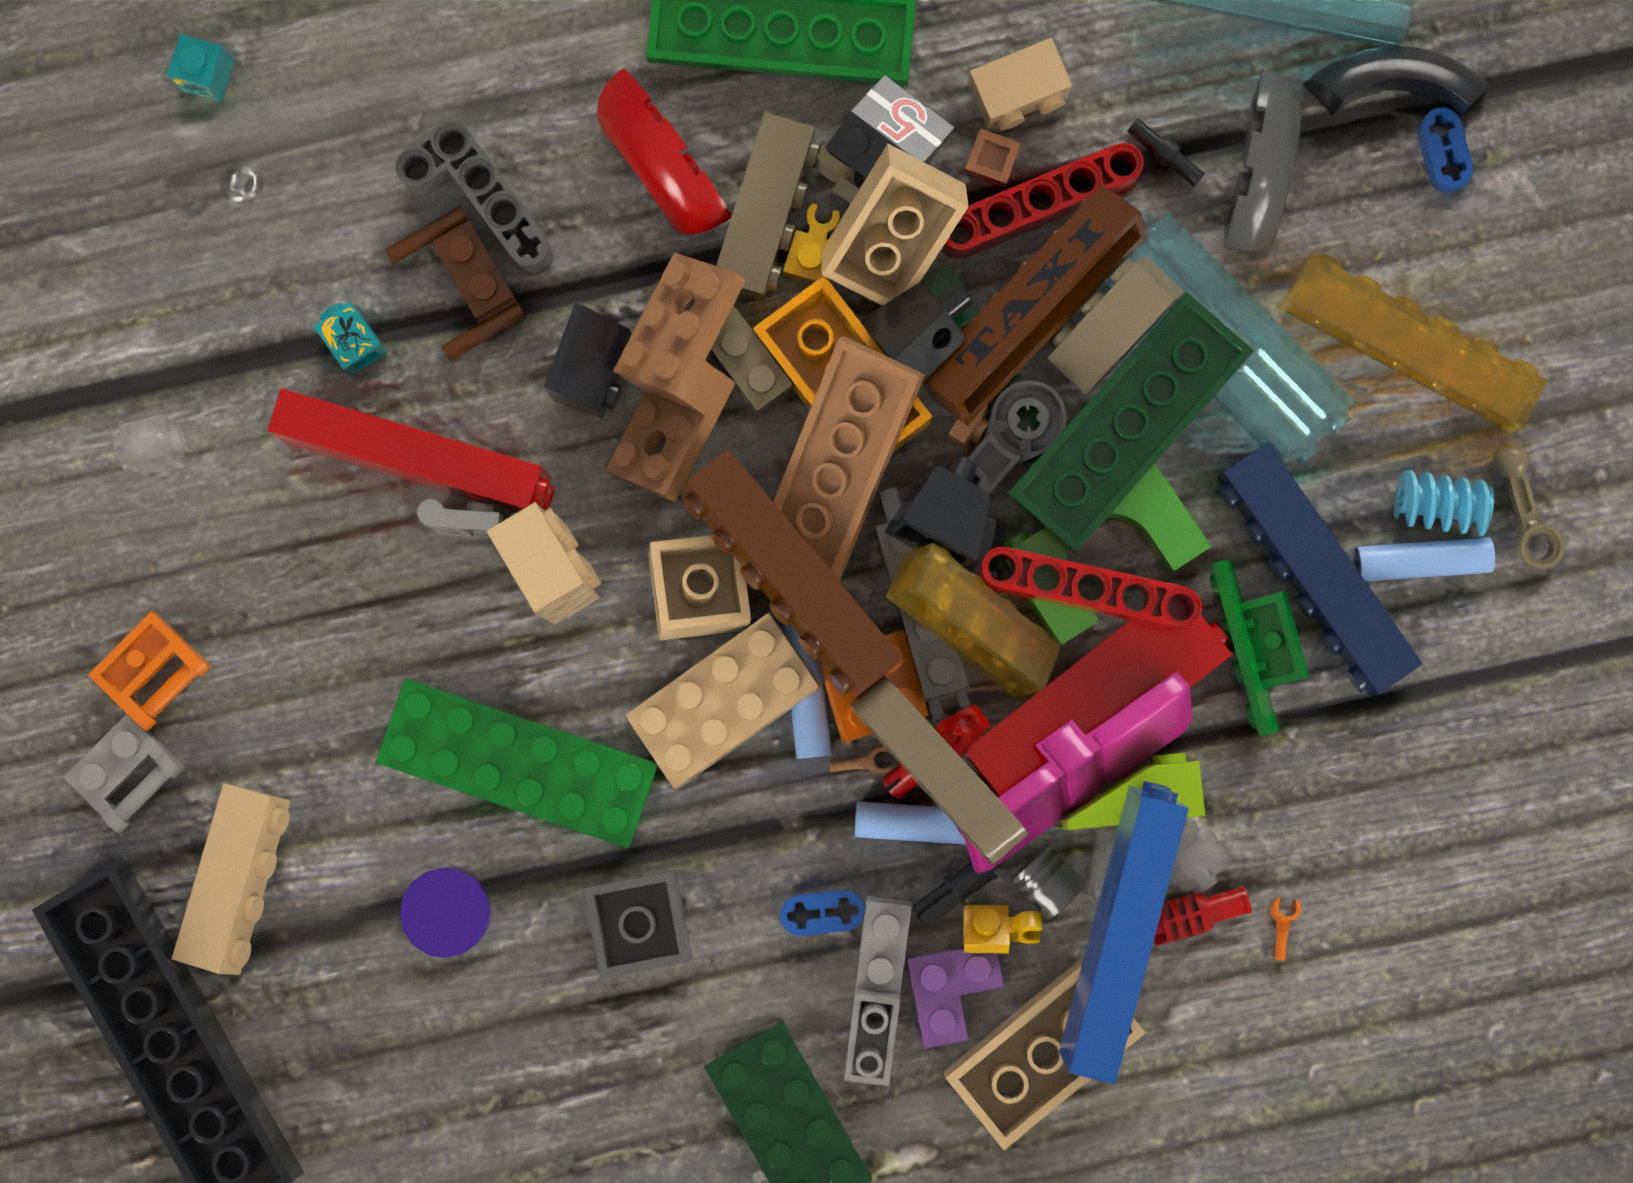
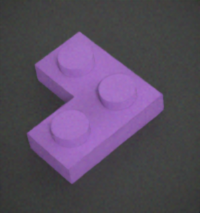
(937, 987)

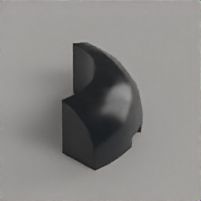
(1397, 69)

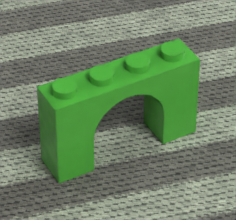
(1148, 508)

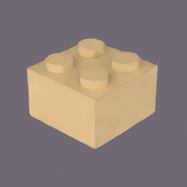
(696, 589)

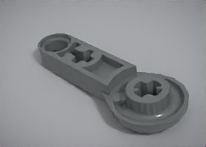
(1009, 443)

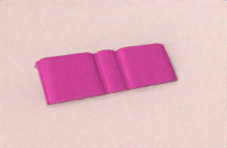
(1084, 763)

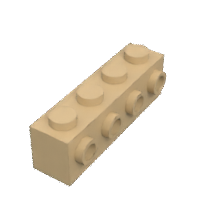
(232, 880)

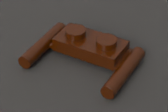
(472, 273)

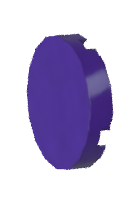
(445, 912)

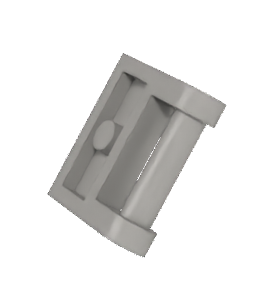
(461, 523)
(113, 763)

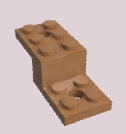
(670, 366)

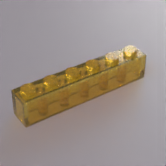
(1413, 342)

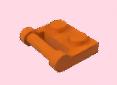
(139, 660)

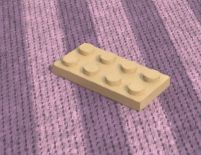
(723, 701)

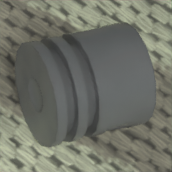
(1049, 882)

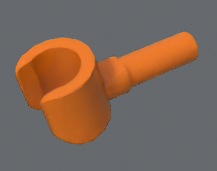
(1283, 926)

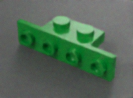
(1263, 641)

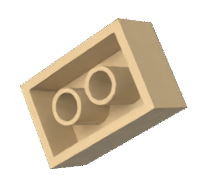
(893, 227)

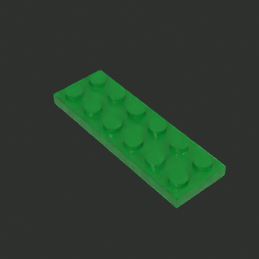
(786, 37)
(517, 763)

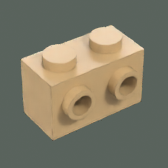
(1020, 85)

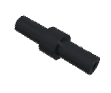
(1166, 152)

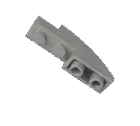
(877, 991)

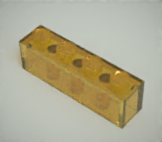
(974, 620)

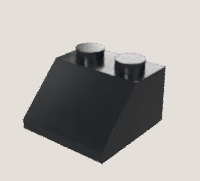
(585, 362)

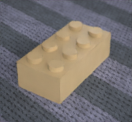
(545, 563)
(1017, 1068)

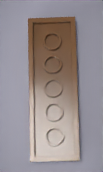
(846, 448)

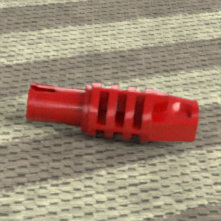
(958, 731)
(1197, 914)

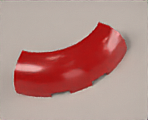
(655, 156)

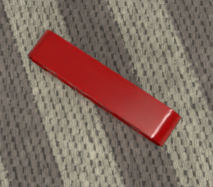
(1052, 184)
(1111, 582)

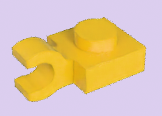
(991, 929)

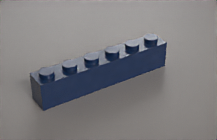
(1318, 571)

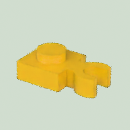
(806, 248)

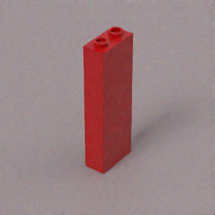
(409, 453)
(1096, 689)

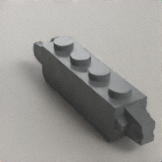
(935, 663)

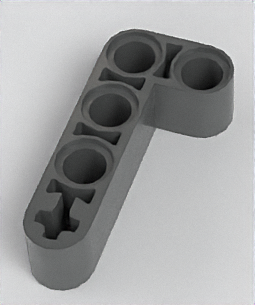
(486, 201)

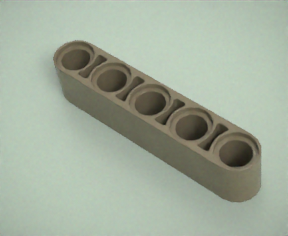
(939, 770)

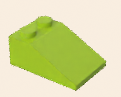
(1167, 770)

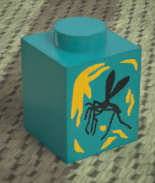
(200, 67)
(349, 337)

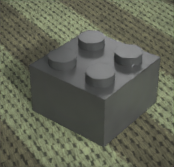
(638, 923)

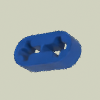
(1435, 153)
(822, 924)

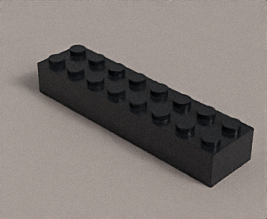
(164, 1032)

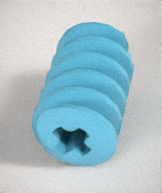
(1444, 501)

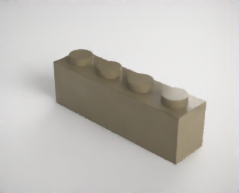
(766, 203)

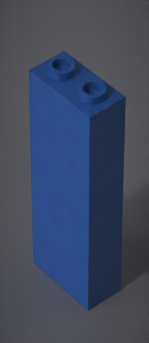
(1123, 932)

